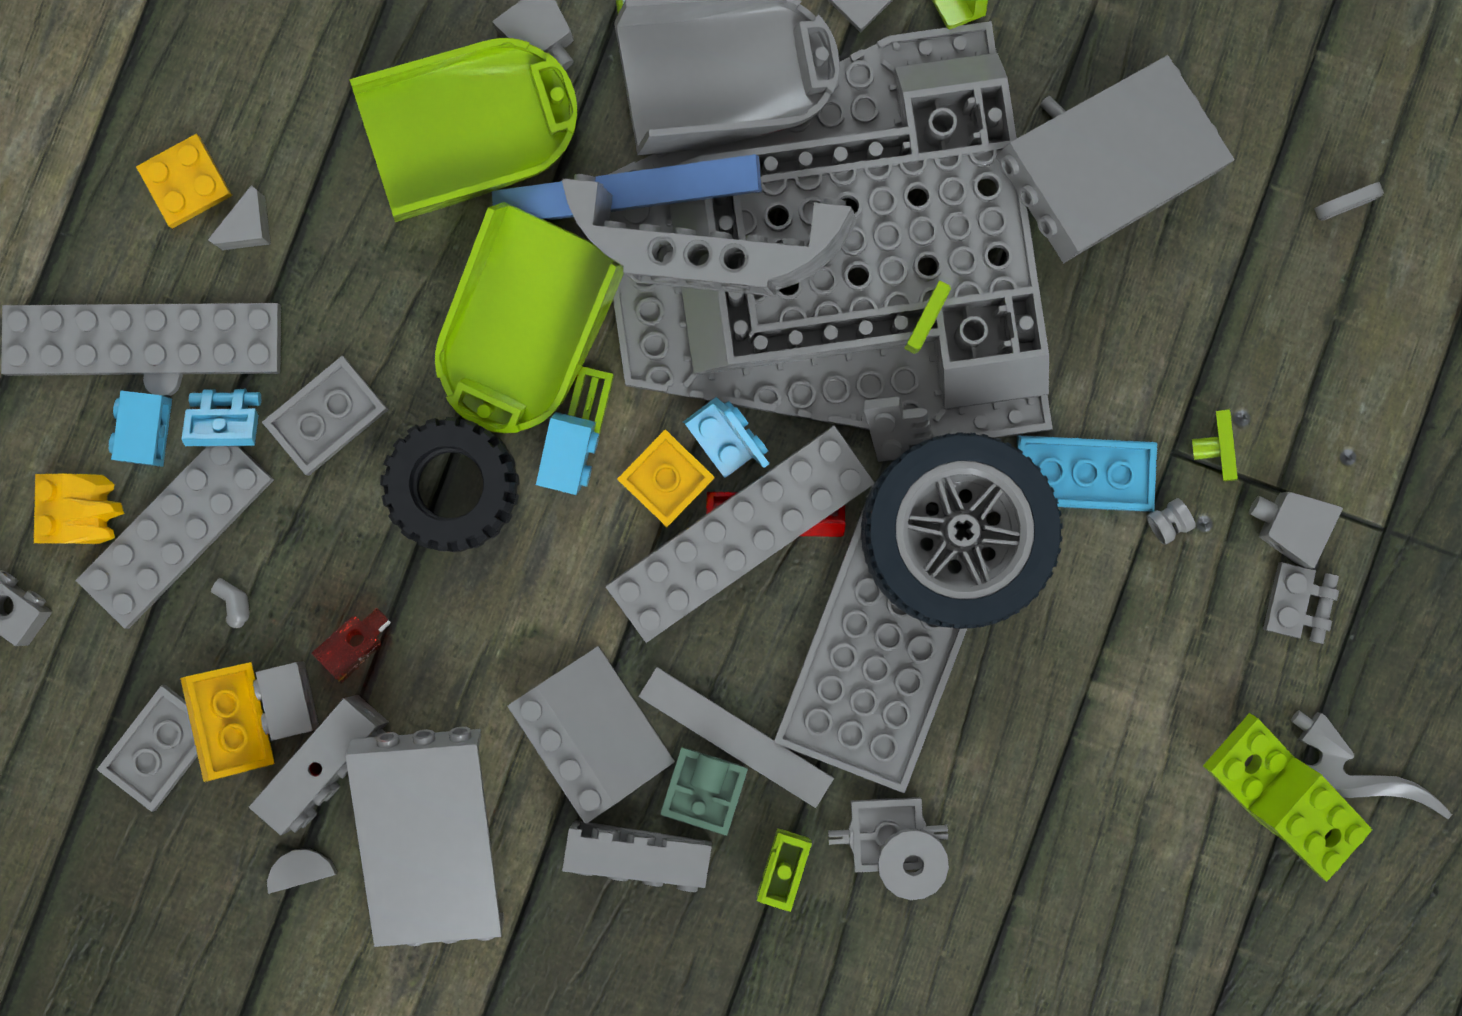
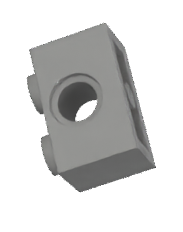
(27, 615)

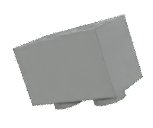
(286, 700)

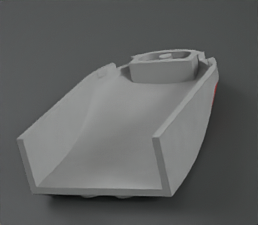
(721, 69)

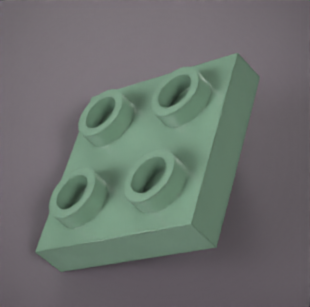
(704, 791)

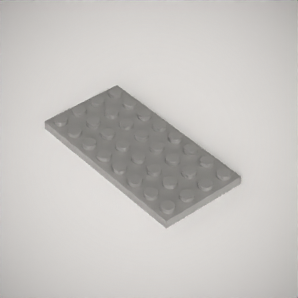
(870, 676)

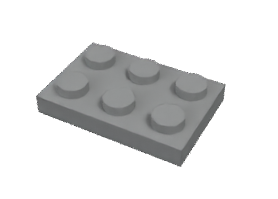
(325, 415)
(153, 750)

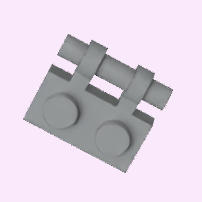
(1290, 602)

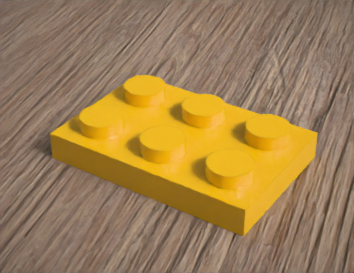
(226, 721)

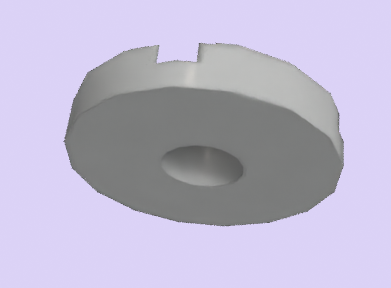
(913, 884)

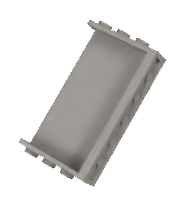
(1114, 158)
(424, 837)

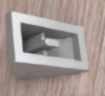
(245, 224)

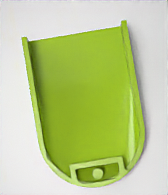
(465, 122)
(522, 320)

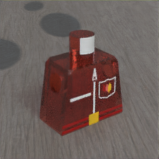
(344, 659)

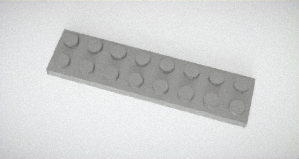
(141, 339)
(740, 534)

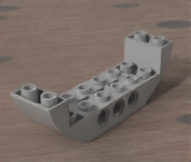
(765, 265)

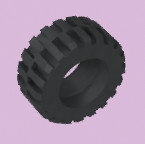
(404, 474)

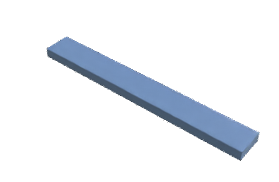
(646, 187)

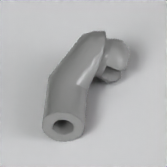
(236, 602)

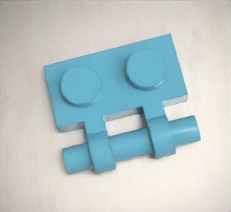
(221, 426)

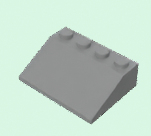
(591, 734)

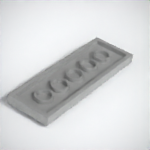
(174, 531)

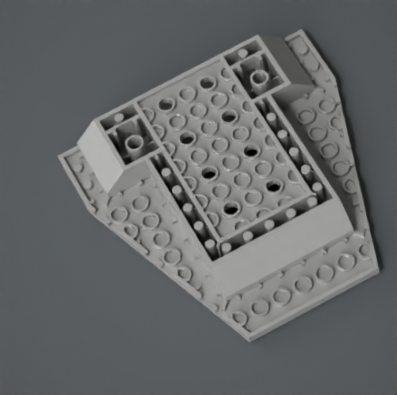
(902, 118)

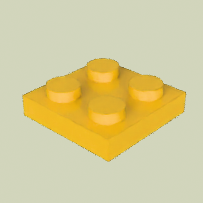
(184, 181)
(666, 478)

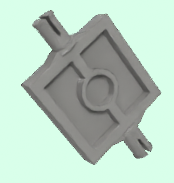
(873, 824)

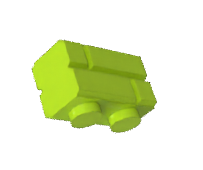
(784, 869)

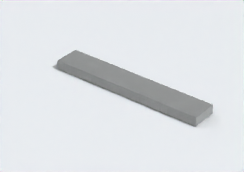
(736, 737)

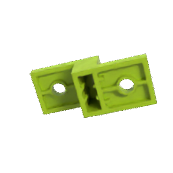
(1288, 797)

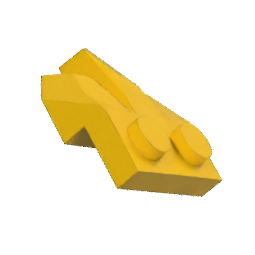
(73, 509)

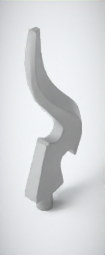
(1335, 752)

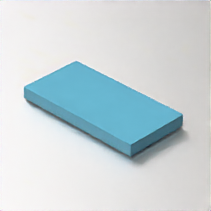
(1096, 471)

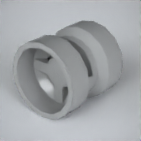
(1171, 521)

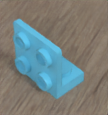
(723, 437)

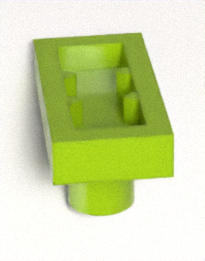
(1219, 446)

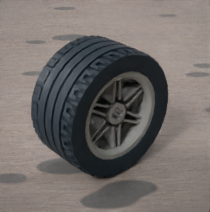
(1000, 482)

